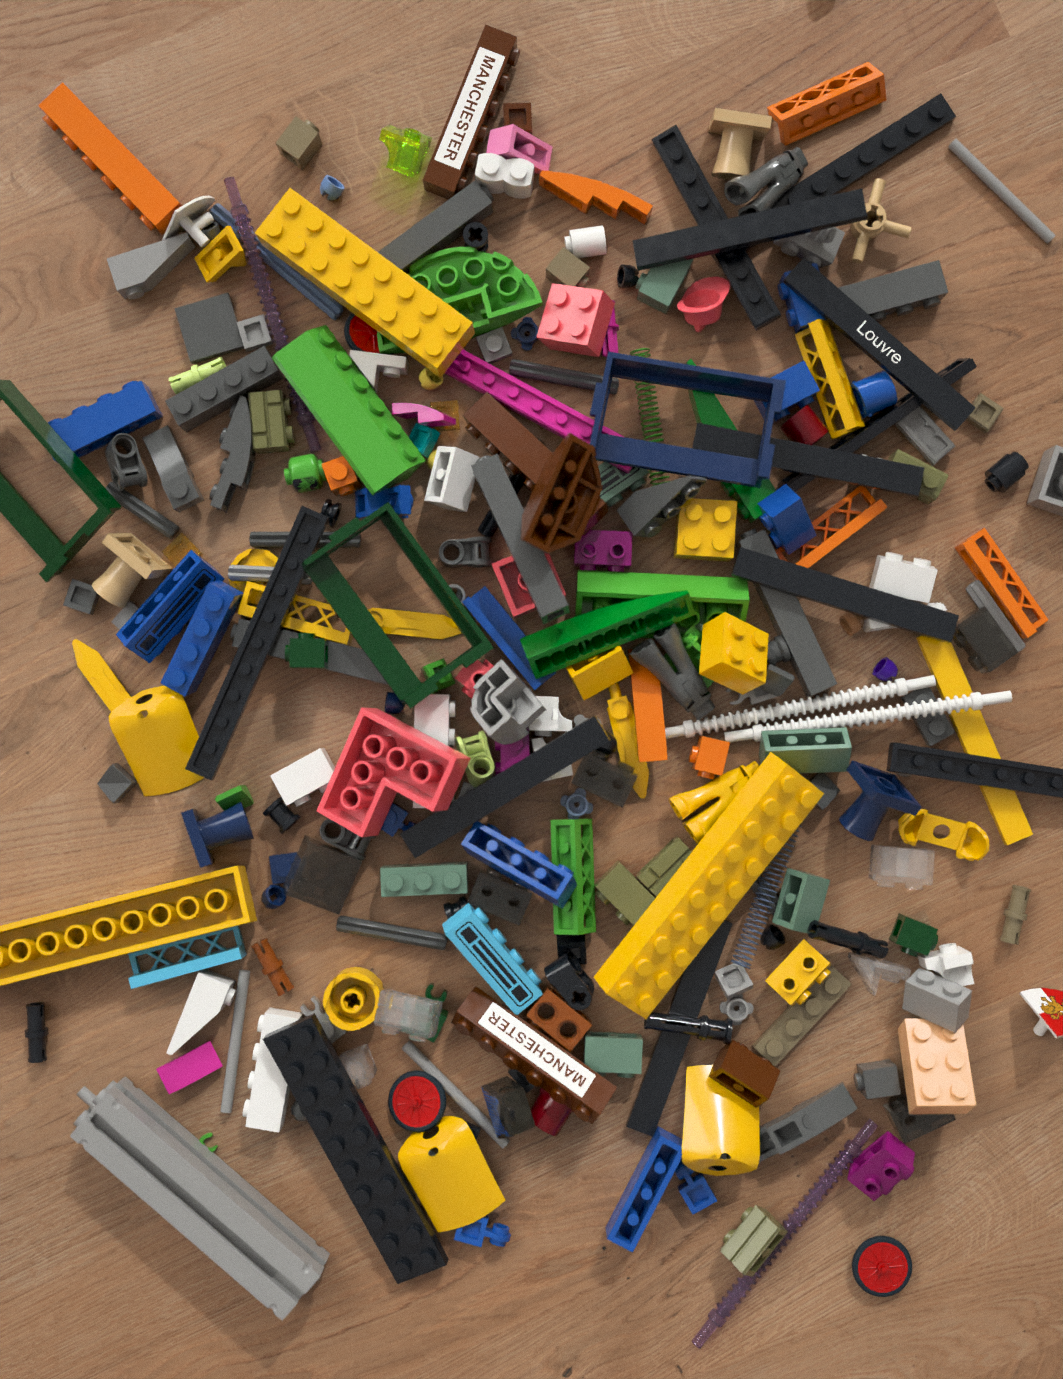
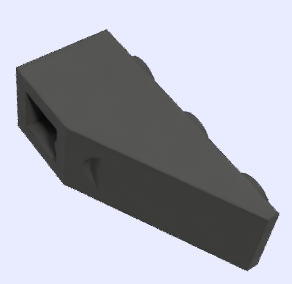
(651, 507)

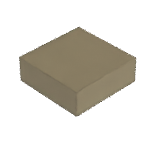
(984, 413)

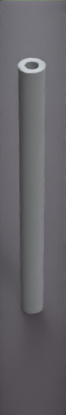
(1001, 191)
(235, 1041)
(428, 1067)

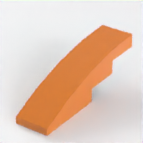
(585, 192)
(647, 713)

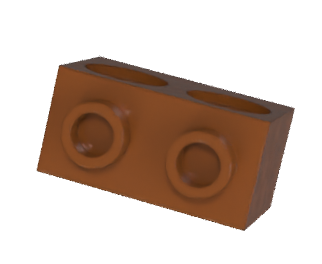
(562, 1014)

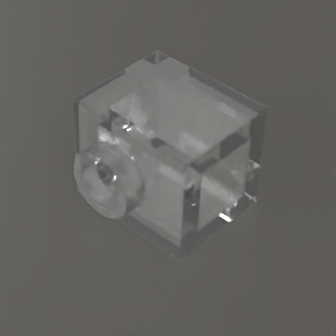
(359, 1065)

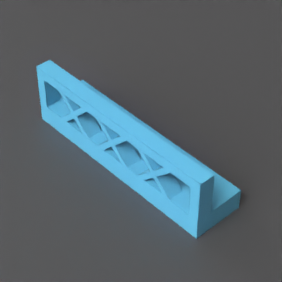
(186, 966)

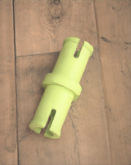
(196, 374)

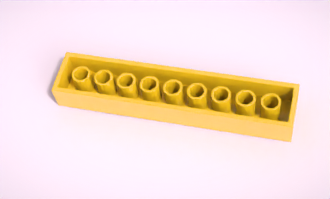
(708, 886)
(125, 924)

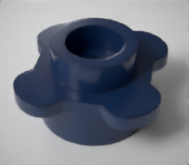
(518, 333)

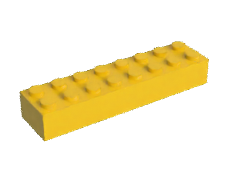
(365, 282)

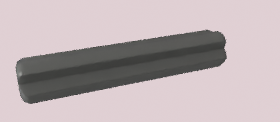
(144, 512)

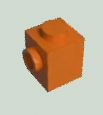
(341, 476)
(709, 756)

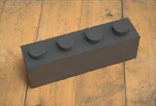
(899, 291)
(223, 388)

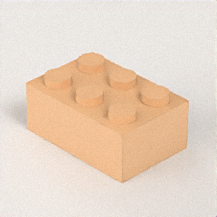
(935, 1068)

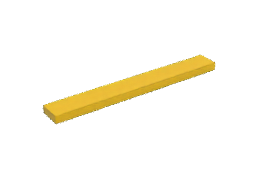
(974, 736)

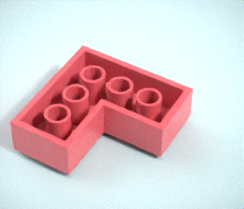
(387, 759)

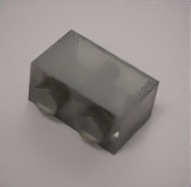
(983, 640)

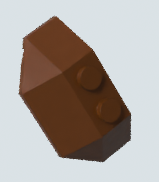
(562, 497)

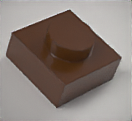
(519, 115)

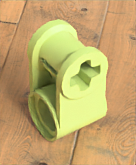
(478, 750)

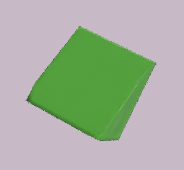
(234, 796)

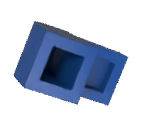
(398, 497)

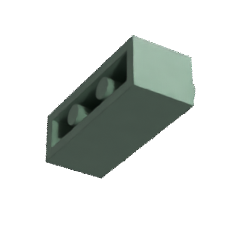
(809, 749)
(424, 879)

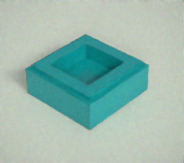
(424, 438)

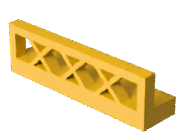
(835, 376)
(302, 625)

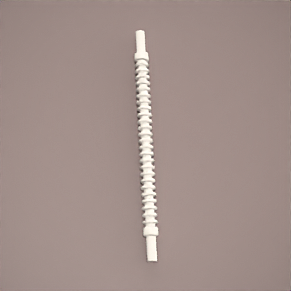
(899, 687)
(974, 701)

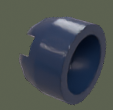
(392, 704)
(268, 892)

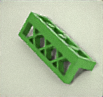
(568, 850)

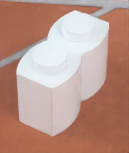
(509, 176)

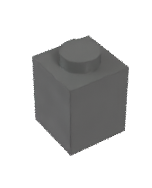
(877, 1079)

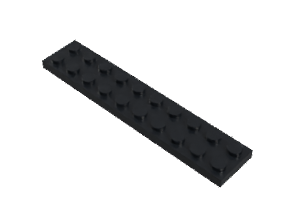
(355, 1148)

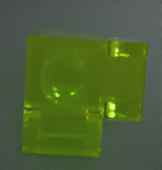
(405, 149)

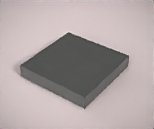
(209, 328)

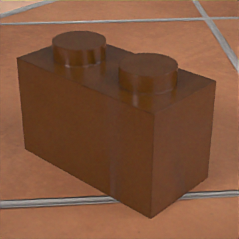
(744, 1073)

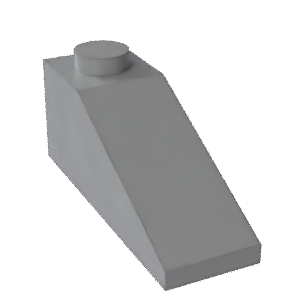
(146, 266)

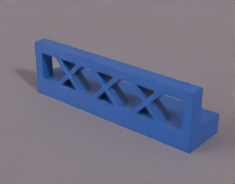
(503, 632)

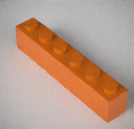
(108, 155)

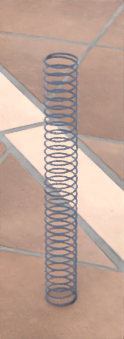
(759, 909)

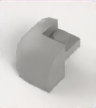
(504, 704)

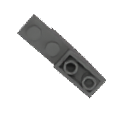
(239, 466)
(805, 1121)

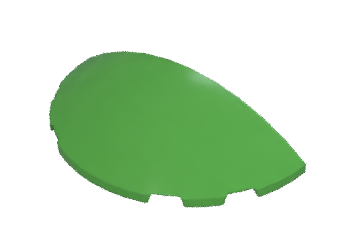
(477, 285)

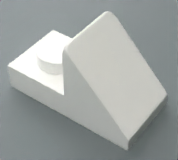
(373, 363)

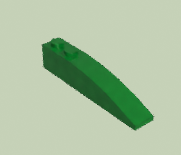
(710, 412)
(603, 630)

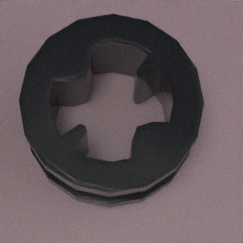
(332, 511)

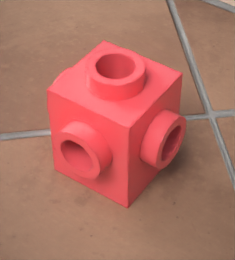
(468, 675)

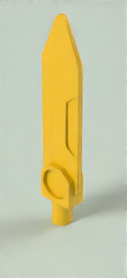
(415, 623)
(100, 676)
(623, 728)

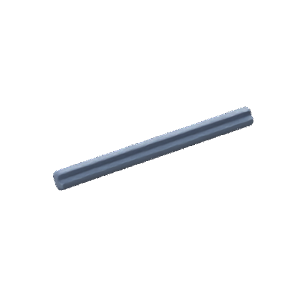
(302, 284)

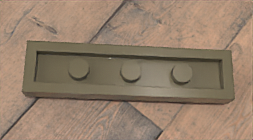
(798, 1020)

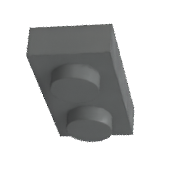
(932, 727)

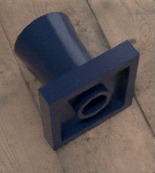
(878, 794)
(216, 831)

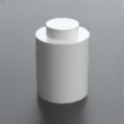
(586, 242)

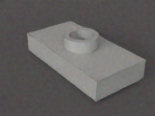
(925, 435)

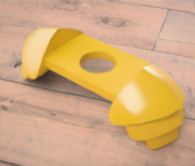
(965, 838)

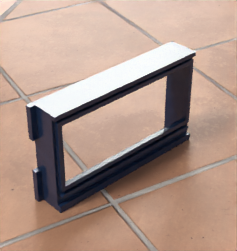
(681, 459)

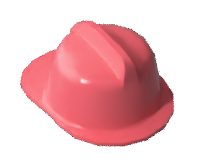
(704, 301)

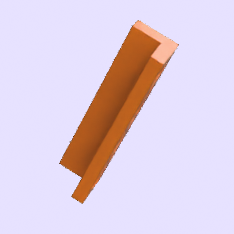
(830, 105)
(849, 528)
(983, 571)

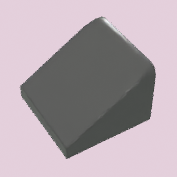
(777, 680)
(829, 789)

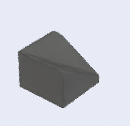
(116, 783)

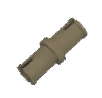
(1015, 914)

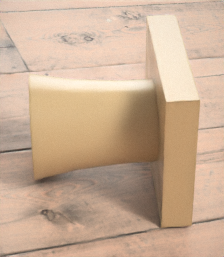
(737, 134)
(124, 574)

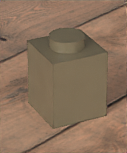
(299, 142)
(568, 270)

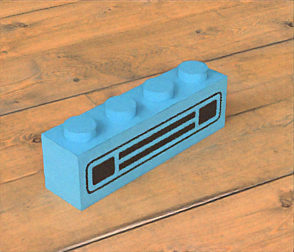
(492, 958)

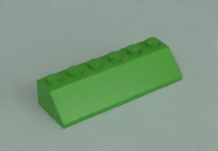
(348, 409)
(708, 594)

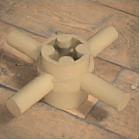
(877, 214)

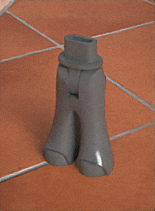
(777, 175)
(684, 685)

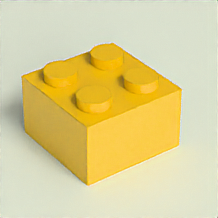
(706, 530)
(734, 653)

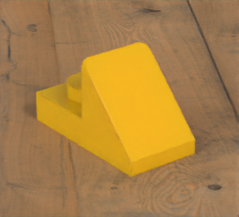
(220, 255)

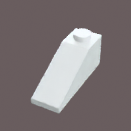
(207, 998)

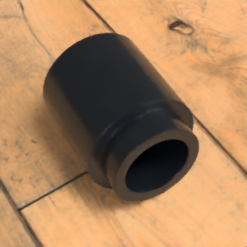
(1006, 472)

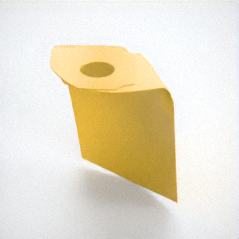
(158, 743)
(718, 1124)
(454, 1182)

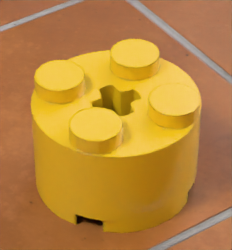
(338, 1001)

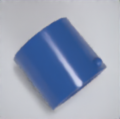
(874, 393)

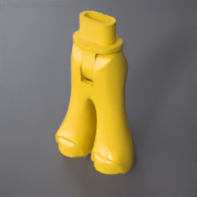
(723, 787)

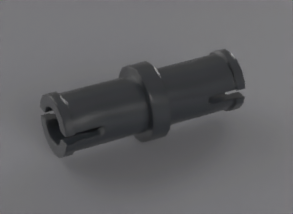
(36, 1032)

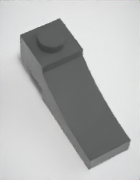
(173, 469)

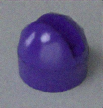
(885, 670)

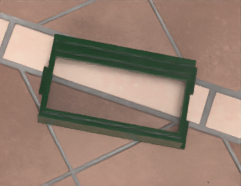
(24, 517)
(364, 626)

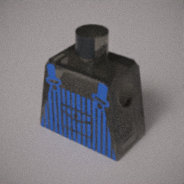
(507, 1109)

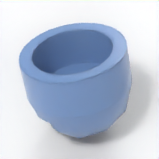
(332, 187)

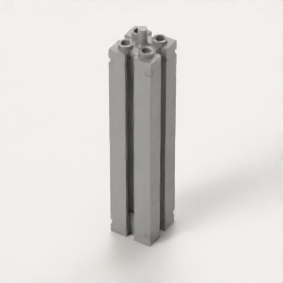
(199, 1195)

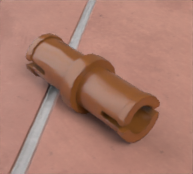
(272, 966)

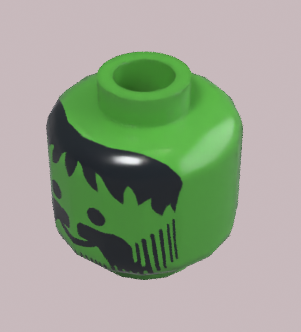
(305, 473)

